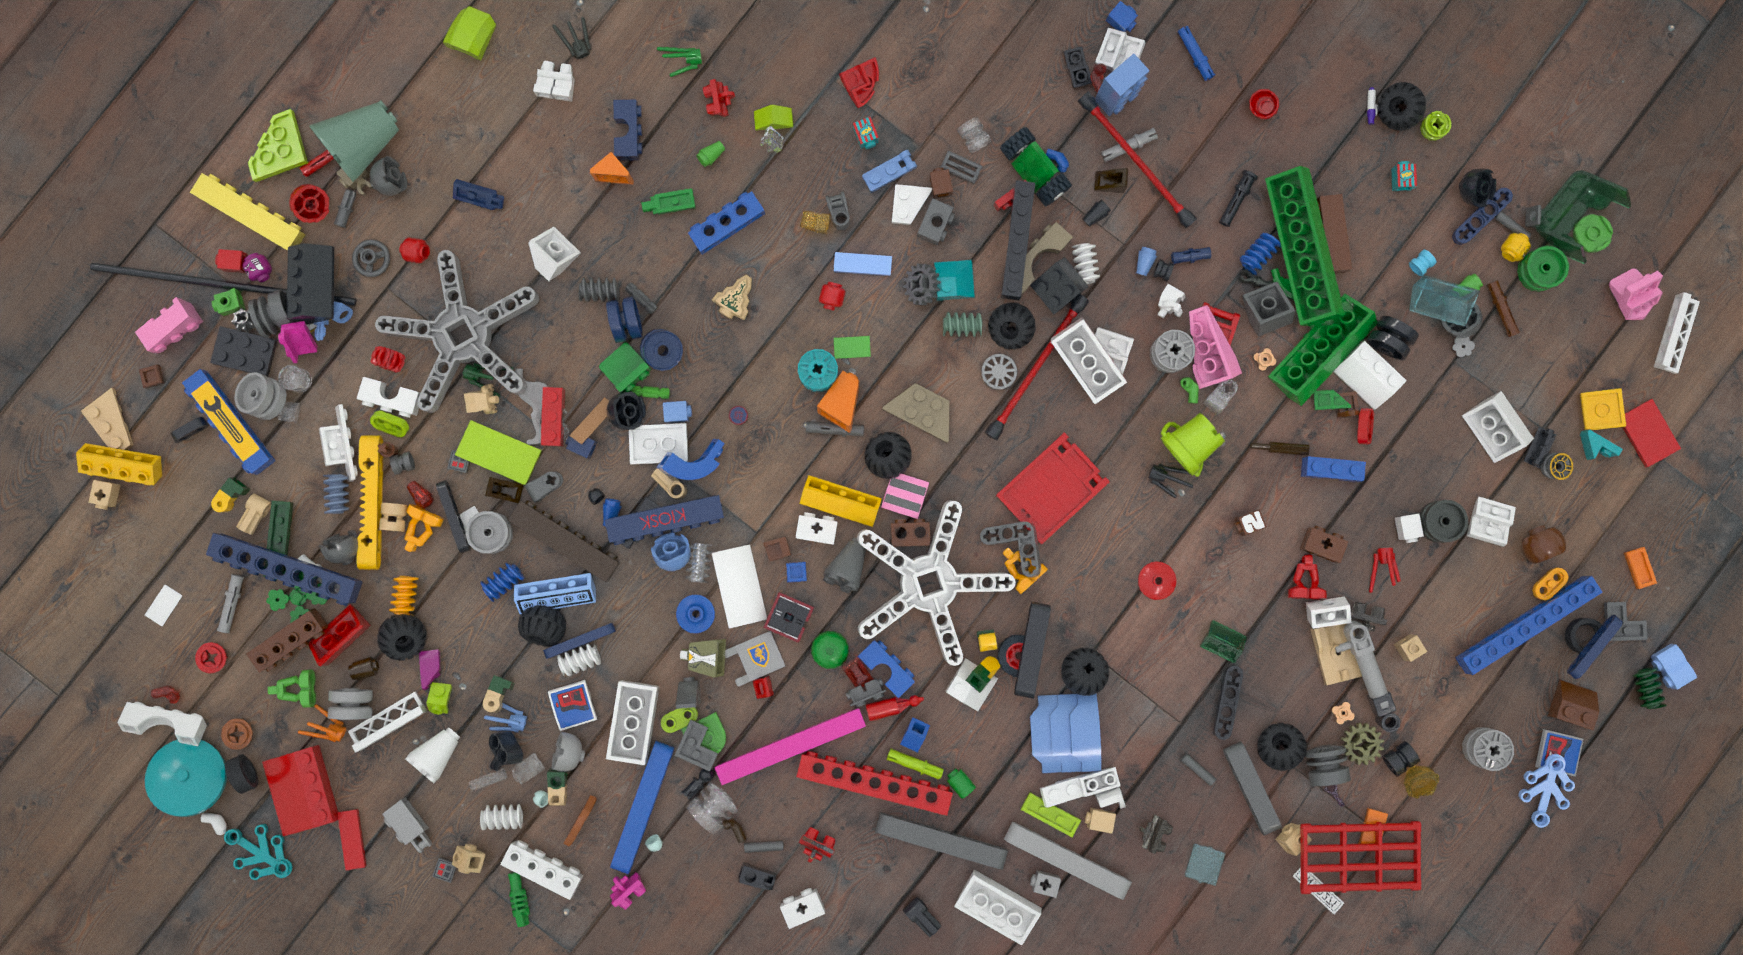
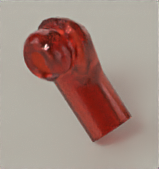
(1097, 75)
(168, 692)

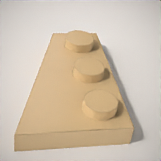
(108, 422)

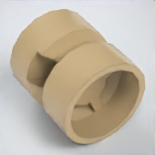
(396, 510)

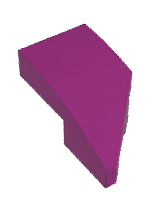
(429, 667)

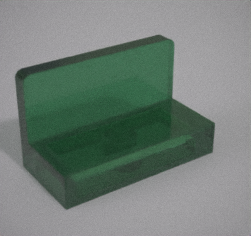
(1224, 641)

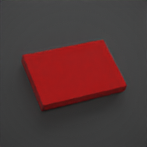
(1649, 433)

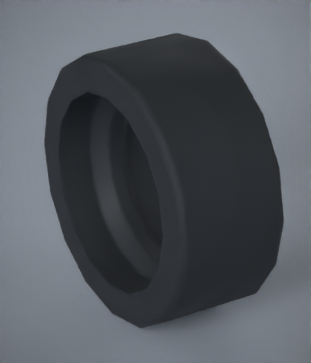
(1570, 632)
(241, 773)

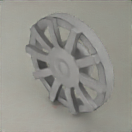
(999, 371)

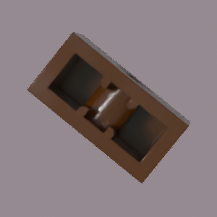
(1312, 544)

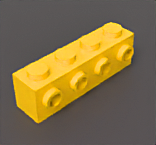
(119, 464)
(860, 509)

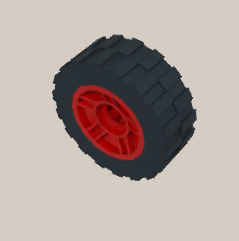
(1007, 652)

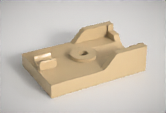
(1334, 667)

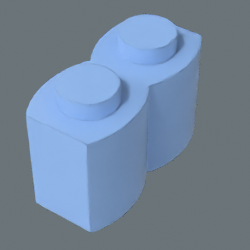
(1673, 666)

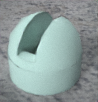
(540, 798)
(654, 843)

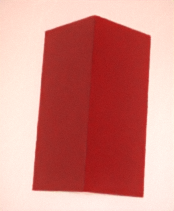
(338, 636)

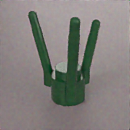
(474, 374)

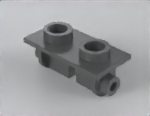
(873, 691)

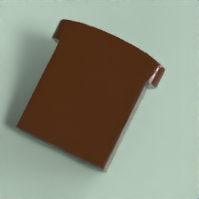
(1351, 398)

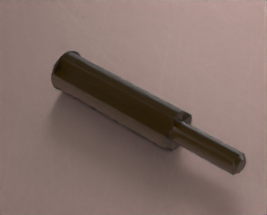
(1286, 448)

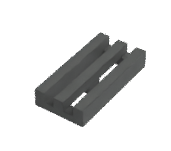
(956, 173)

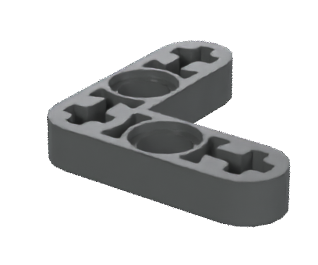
(1023, 540)

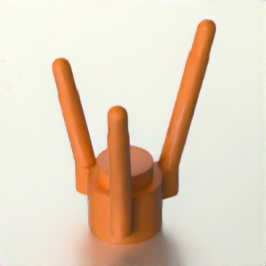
(334, 732)

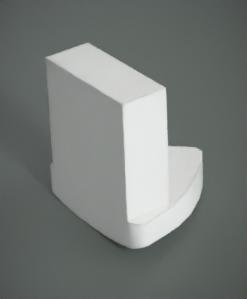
(1110, 797)

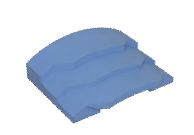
(1066, 733)

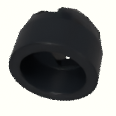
(595, 496)

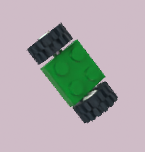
(1035, 166)

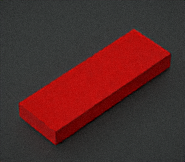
(351, 839)

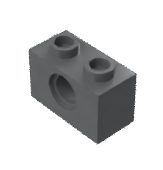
(939, 211)

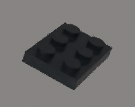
(243, 351)

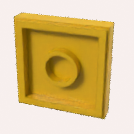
(1603, 409)

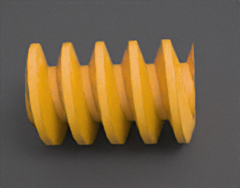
(403, 595)

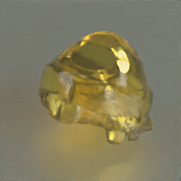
(1420, 781)

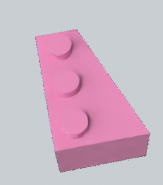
(169, 326)

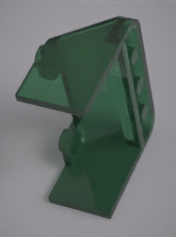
(1570, 204)

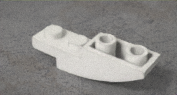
(1079, 786)

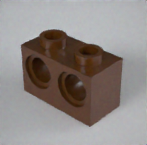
(910, 538)

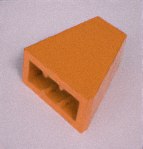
(840, 401)

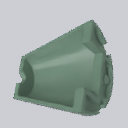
(357, 136)

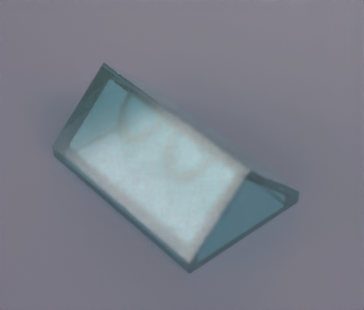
(1443, 300)

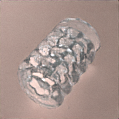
(698, 563)

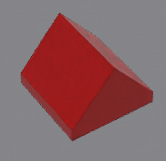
(763, 687)

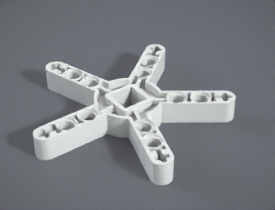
(936, 601)

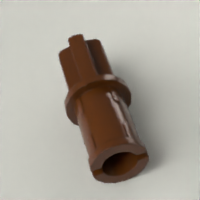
(387, 449)

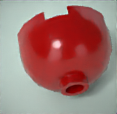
(309, 203)

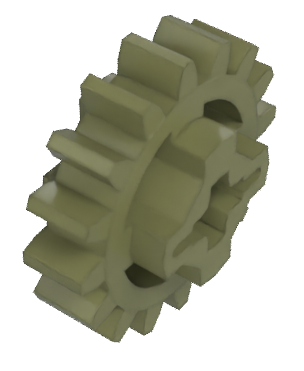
(1363, 751)

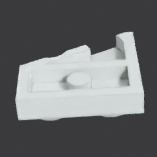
(908, 202)

